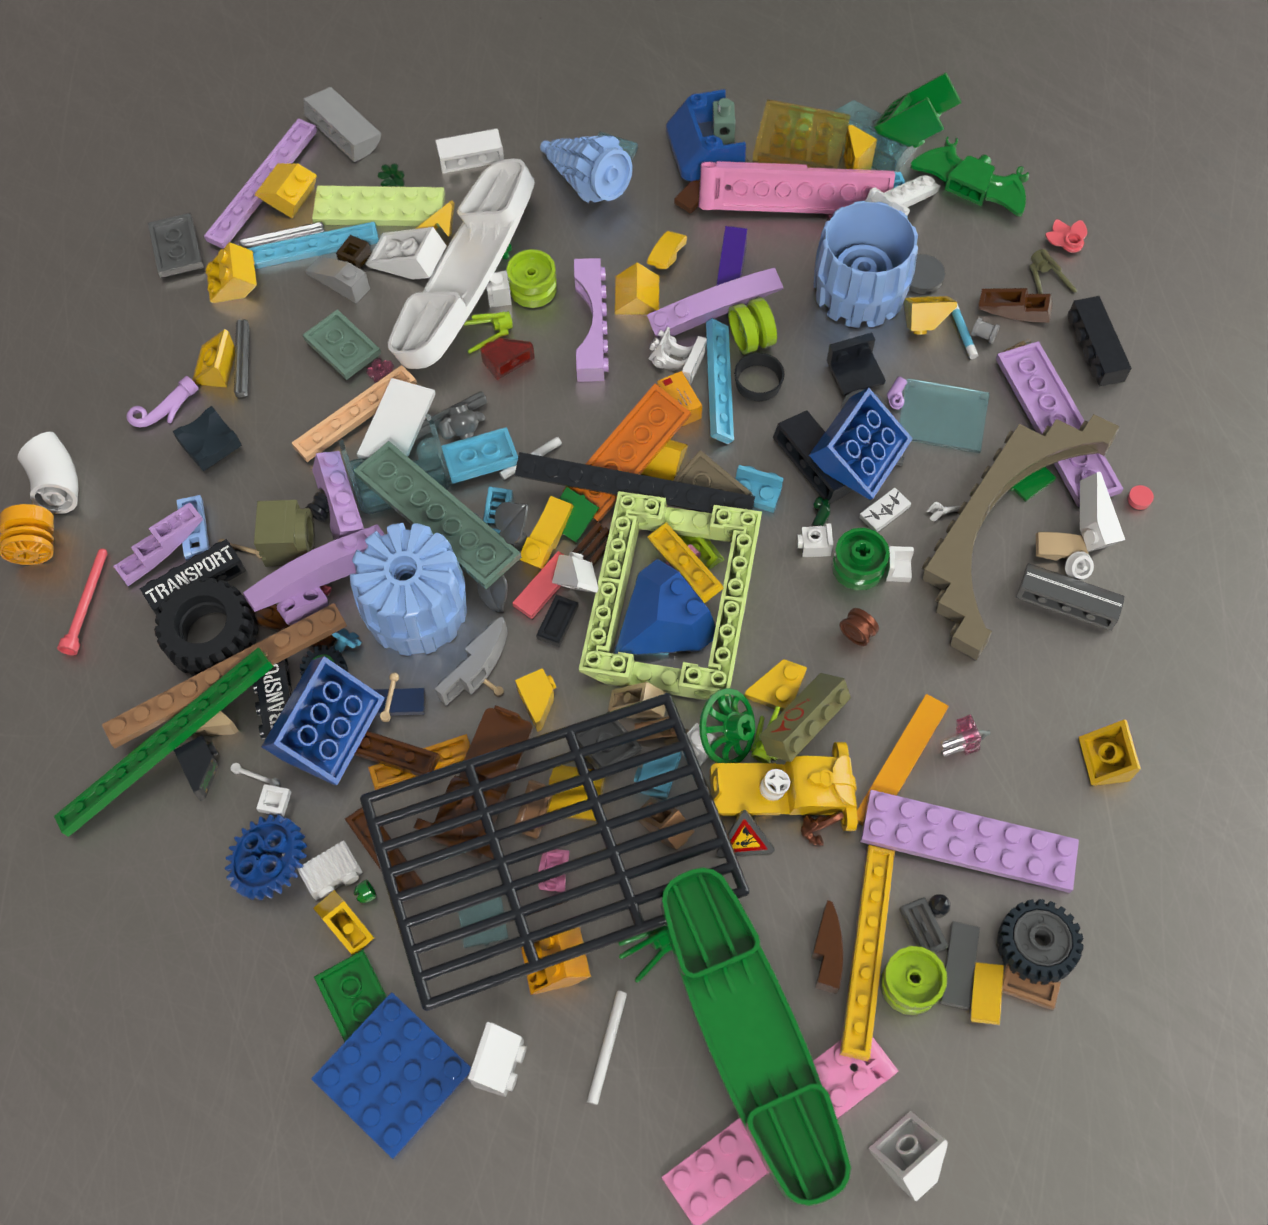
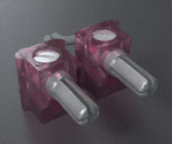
(967, 738)

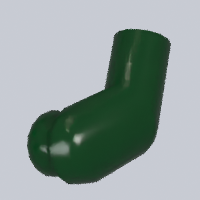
(823, 513)

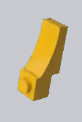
(546, 533)

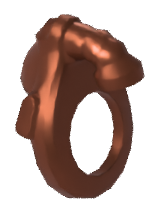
(811, 825)

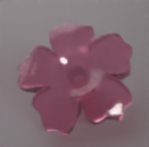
(379, 370)

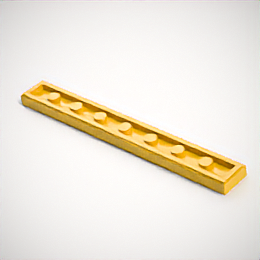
(867, 954)

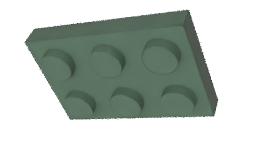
(341, 344)

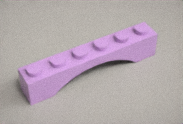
(590, 354)

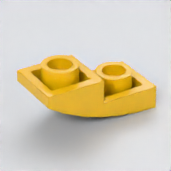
(666, 250)
(987, 993)

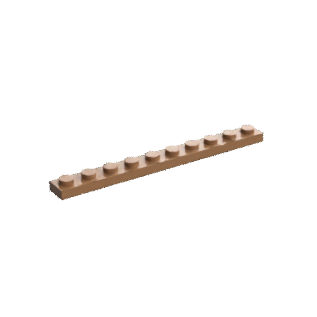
(172, 701)

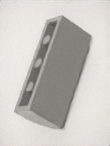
(341, 123)

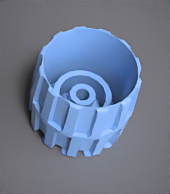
(865, 263)
(409, 589)

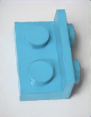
(763, 485)

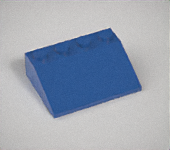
(861, 444)
(323, 721)

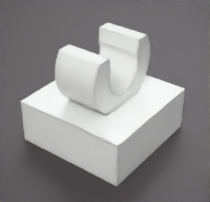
(273, 800)

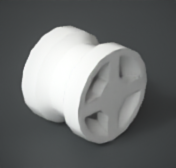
(779, 780)

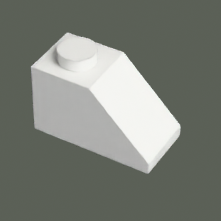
(575, 573)

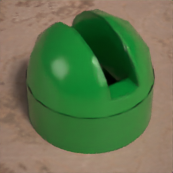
(365, 891)

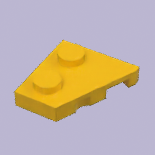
(778, 685)

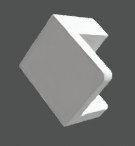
(899, 564)

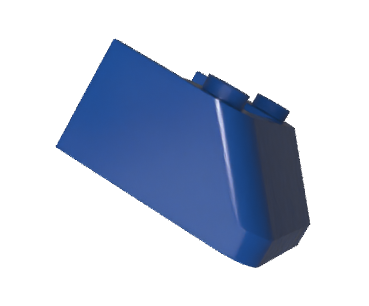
(687, 140)

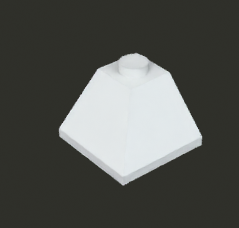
(911, 1155)

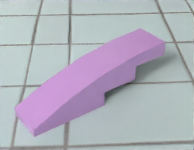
(164, 539)

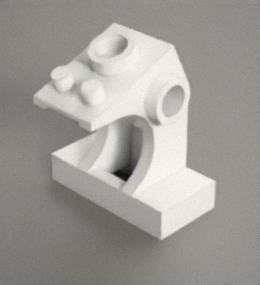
(667, 345)

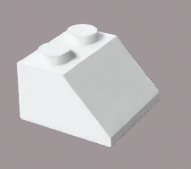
(497, 1060)

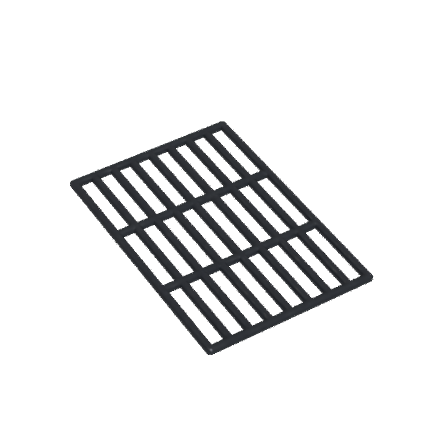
(501, 862)

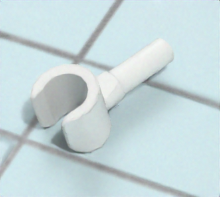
(938, 509)

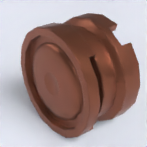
(859, 626)

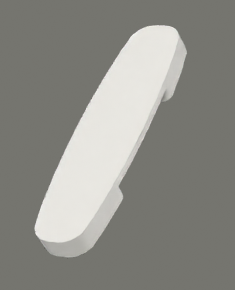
(489, 221)

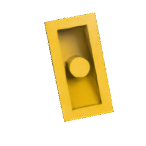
(537, 695)
(343, 922)

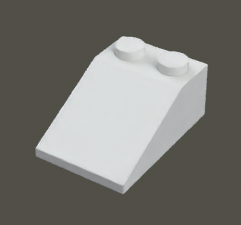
(408, 253)

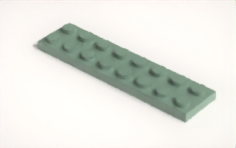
(425, 502)

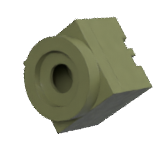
(283, 531)

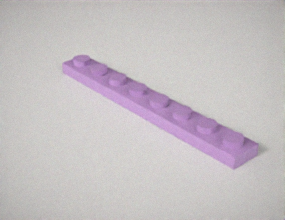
(245, 201)

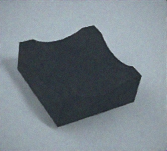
(207, 439)

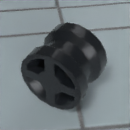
(319, 507)

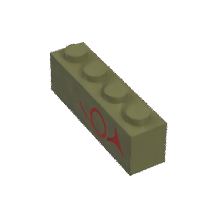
(805, 717)

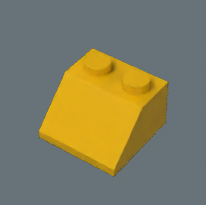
(287, 187)

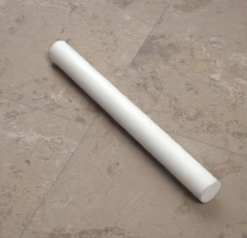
(606, 1049)

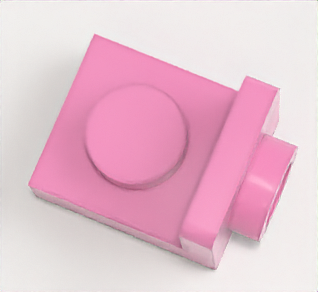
(550, 860)

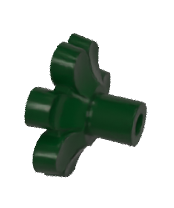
(391, 176)

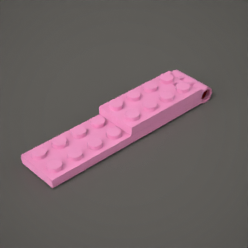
(786, 187)
(730, 1162)

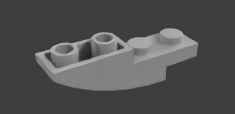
(482, 657)

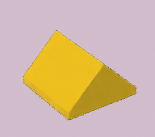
(858, 149)
(636, 291)
(215, 361)
(667, 462)
(1110, 754)
(573, 795)

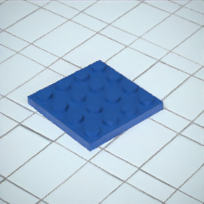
(392, 1075)

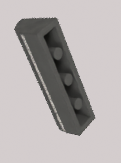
(1070, 597)

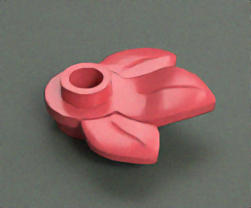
(1068, 237)

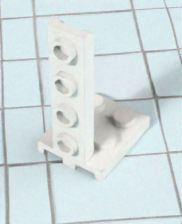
(905, 194)

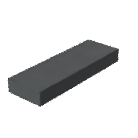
(960, 965)

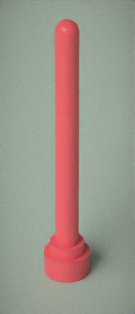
(70, 643)

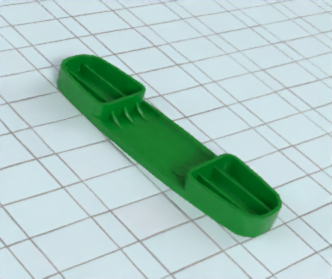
(754, 1038)

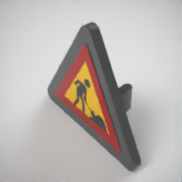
(747, 837)

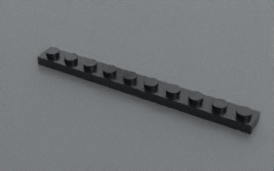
(611, 481)

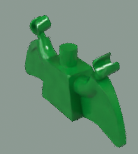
(974, 177)

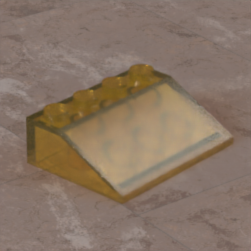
(800, 136)

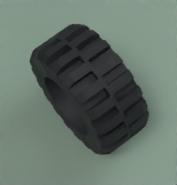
(188, 606)

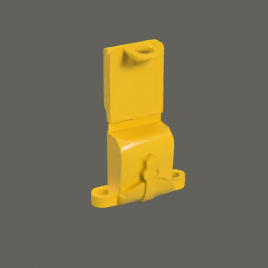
(816, 787)

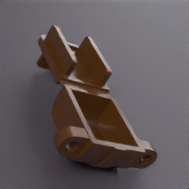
(496, 730)

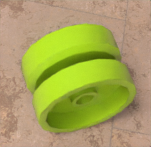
(532, 278)
(752, 325)
(908, 965)

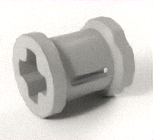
(985, 330)

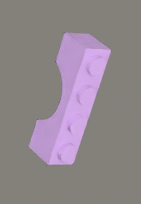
(332, 478)

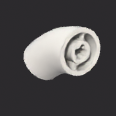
(50, 473)

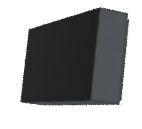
(557, 620)

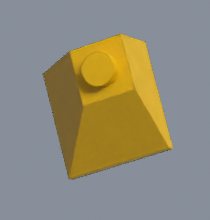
(927, 312)

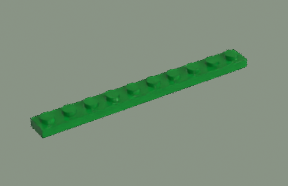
(162, 742)

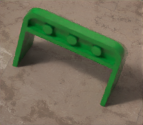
(917, 113)

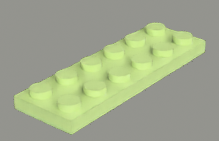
(373, 203)

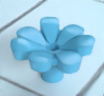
(346, 639)

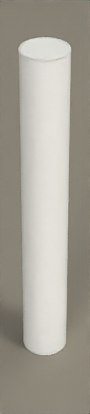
(541, 451)

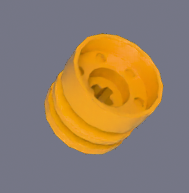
(26, 534)

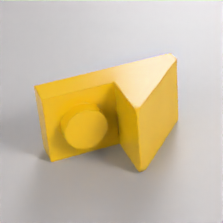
(443, 217)

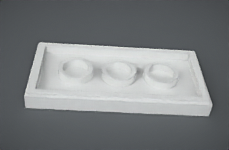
(397, 418)

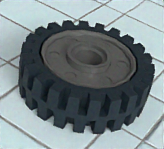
(1029, 958)

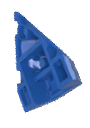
(664, 615)

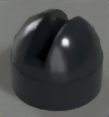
(933, 902)

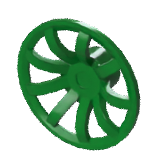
(735, 726)

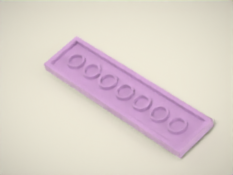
(1046, 400)
(970, 841)

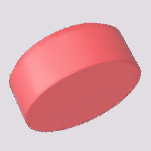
(1140, 497)

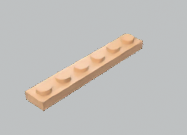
(347, 417)

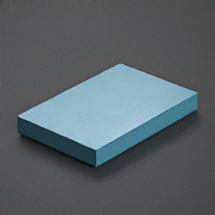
(480, 455)

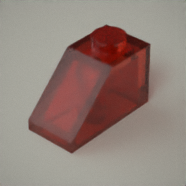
(506, 355)

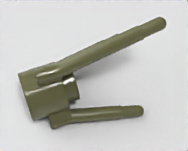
(1044, 262)

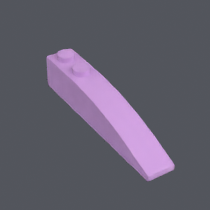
(713, 302)
(310, 570)

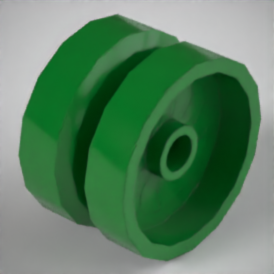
(860, 559)

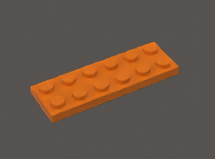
(636, 441)

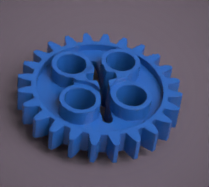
(265, 857)

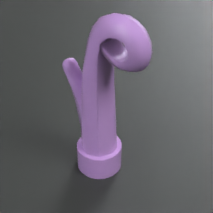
(168, 405)

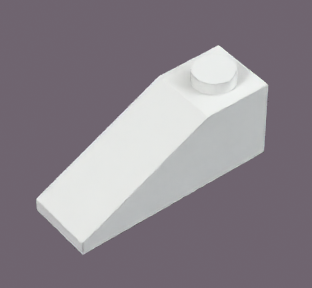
(1097, 515)

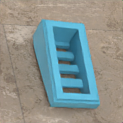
(494, 492)

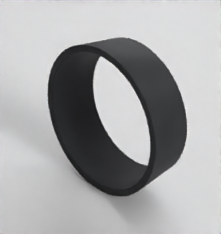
(759, 359)

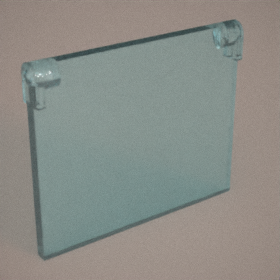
(944, 415)

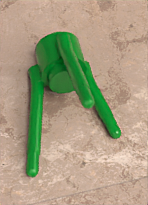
(657, 938)

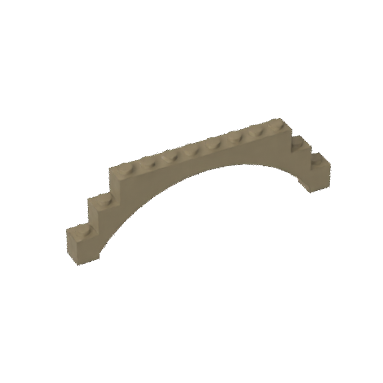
(952, 562)

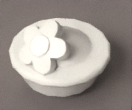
(1079, 566)

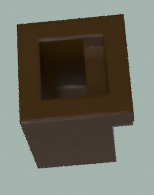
(354, 251)

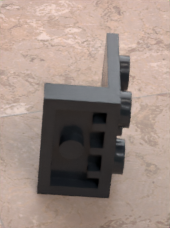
(855, 364)

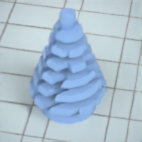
(591, 165)

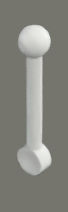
(236, 769)

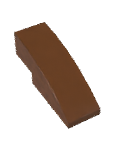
(1017, 304)
(829, 951)

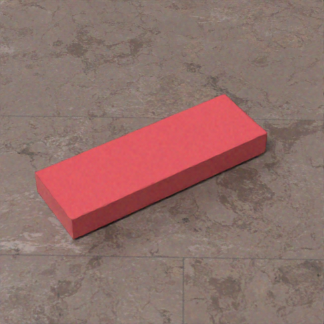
(538, 590)

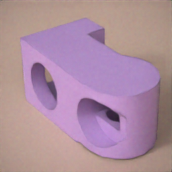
(302, 605)

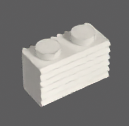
(330, 871)

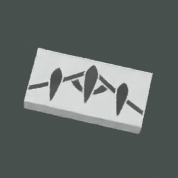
(885, 510)

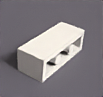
(469, 150)

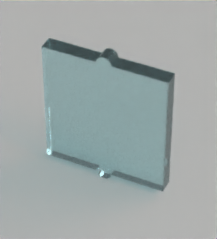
(481, 912)

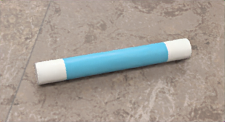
(964, 333)

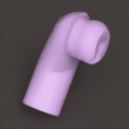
(895, 393)

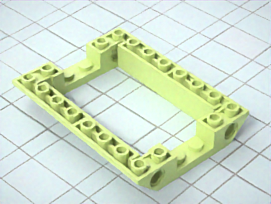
(649, 513)

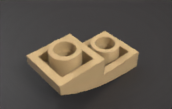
(1058, 545)

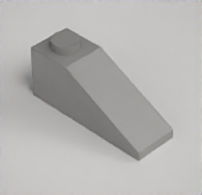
(340, 277)

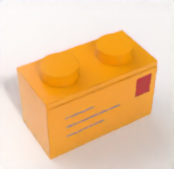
(680, 389)

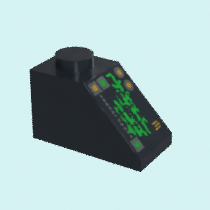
(198, 764)

